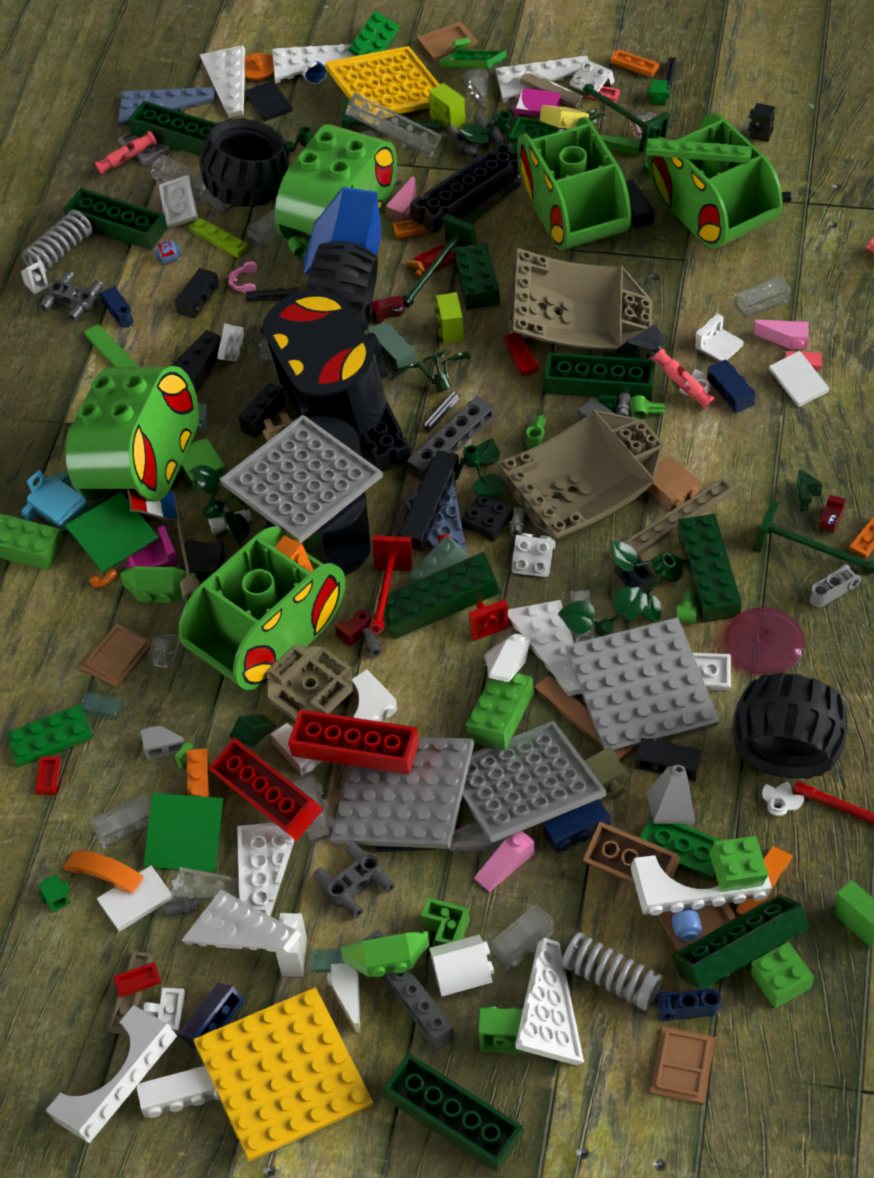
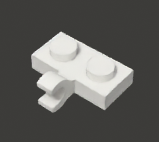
(169, 1008)

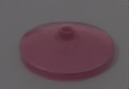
(764, 641)

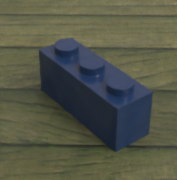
(731, 386)
(575, 825)
(212, 1013)

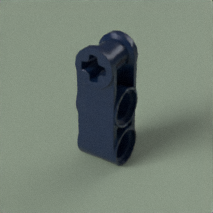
(117, 306)
(677, 1009)

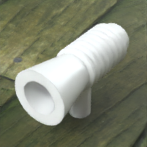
(218, 525)

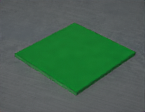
(111, 532)
(183, 832)

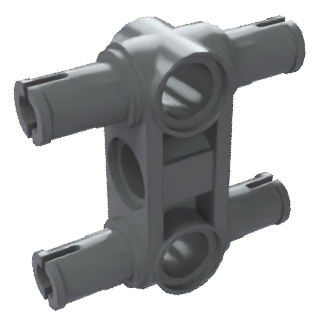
(466, 147)
(71, 296)
(354, 880)

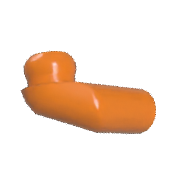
(417, 265)
(103, 581)

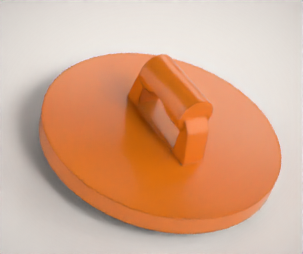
(259, 66)

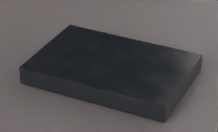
(268, 101)

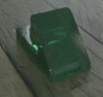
(807, 488)

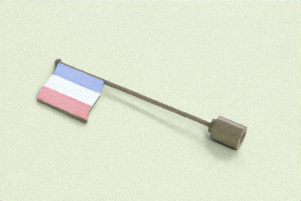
(168, 510)

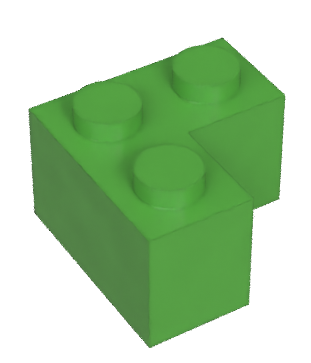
(446, 919)

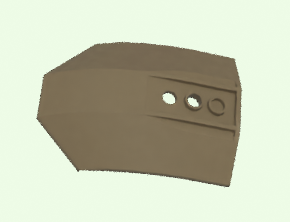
(597, 303)
(601, 456)

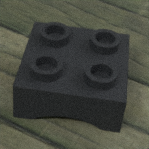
(487, 517)
(203, 557)

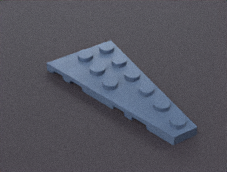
(168, 98)
(447, 521)

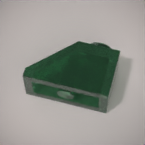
(252, 729)

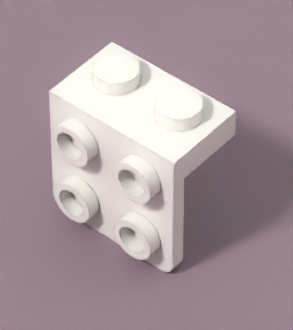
(592, 74)
(715, 341)
(532, 555)

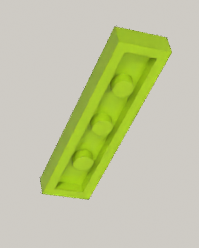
(218, 237)

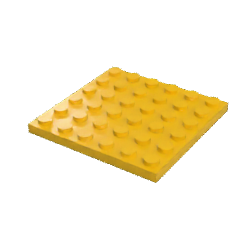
(386, 77)
(282, 1073)

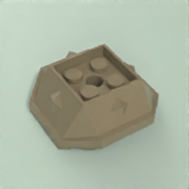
(304, 668)

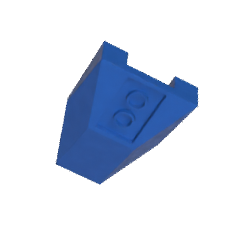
(348, 218)

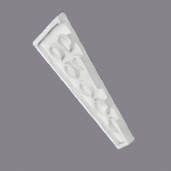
(291, 61)
(554, 70)
(228, 74)
(548, 640)
(262, 863)
(236, 925)

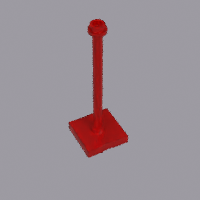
(389, 554)
(486, 619)

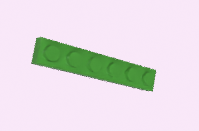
(699, 150)

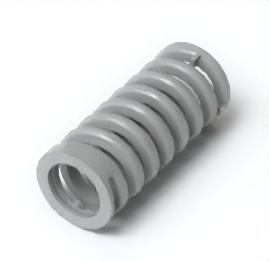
(67, 222)
(574, 959)

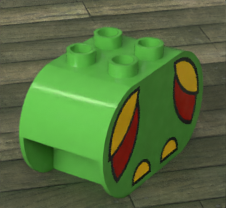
(327, 164)
(574, 185)
(718, 197)
(132, 431)
(259, 609)

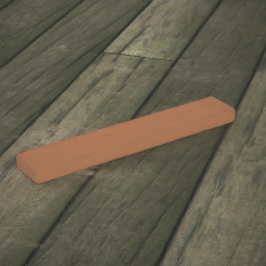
(573, 711)

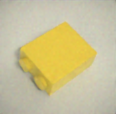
(561, 116)

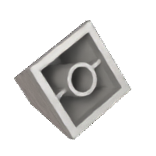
(671, 798)

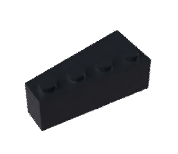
(200, 358)

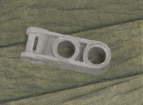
(833, 586)

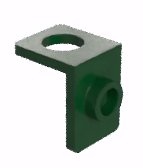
(609, 402)

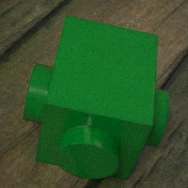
(658, 92)
(54, 893)

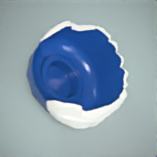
(314, 72)

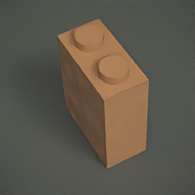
(673, 484)

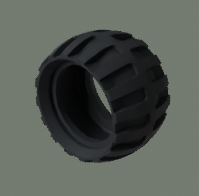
(243, 162)
(347, 272)
(790, 726)

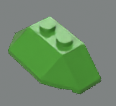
(154, 583)
(386, 954)

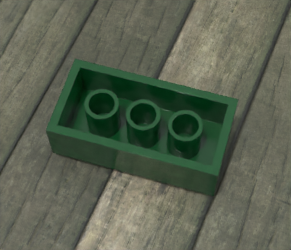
(476, 276)

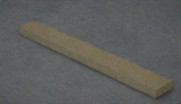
(668, 523)

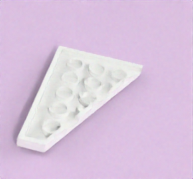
(548, 1013)

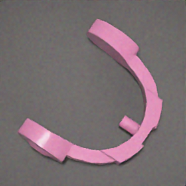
(249, 267)

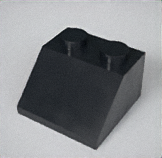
(643, 344)

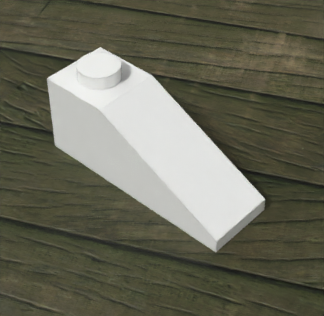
(345, 988)

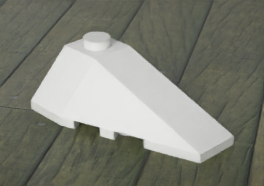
(507, 657)

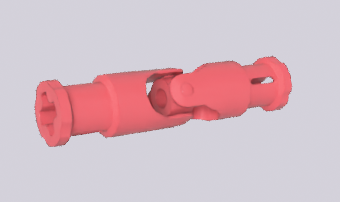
(121, 155)
(680, 376)

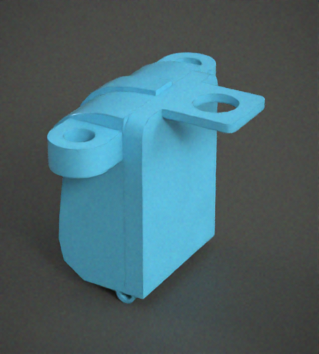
(53, 500)

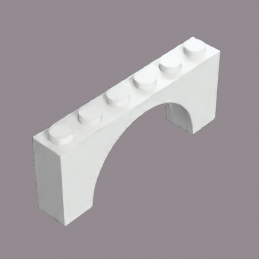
(374, 705)
(662, 894)
(90, 1112)

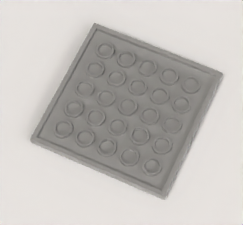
(301, 478)
(642, 685)
(528, 782)
(404, 808)

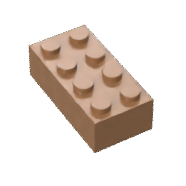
(615, 851)

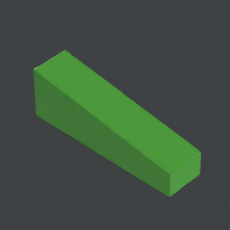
(620, 144)

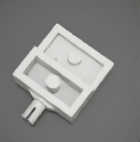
(230, 342)

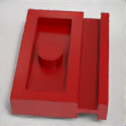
(430, 255)

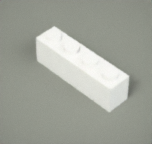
(175, 1092)

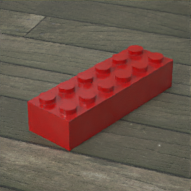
(354, 741)
(265, 789)

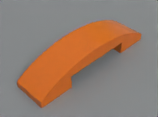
(776, 863)
(105, 868)

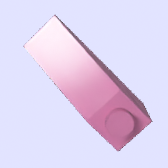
(399, 207)
(785, 333)
(505, 860)

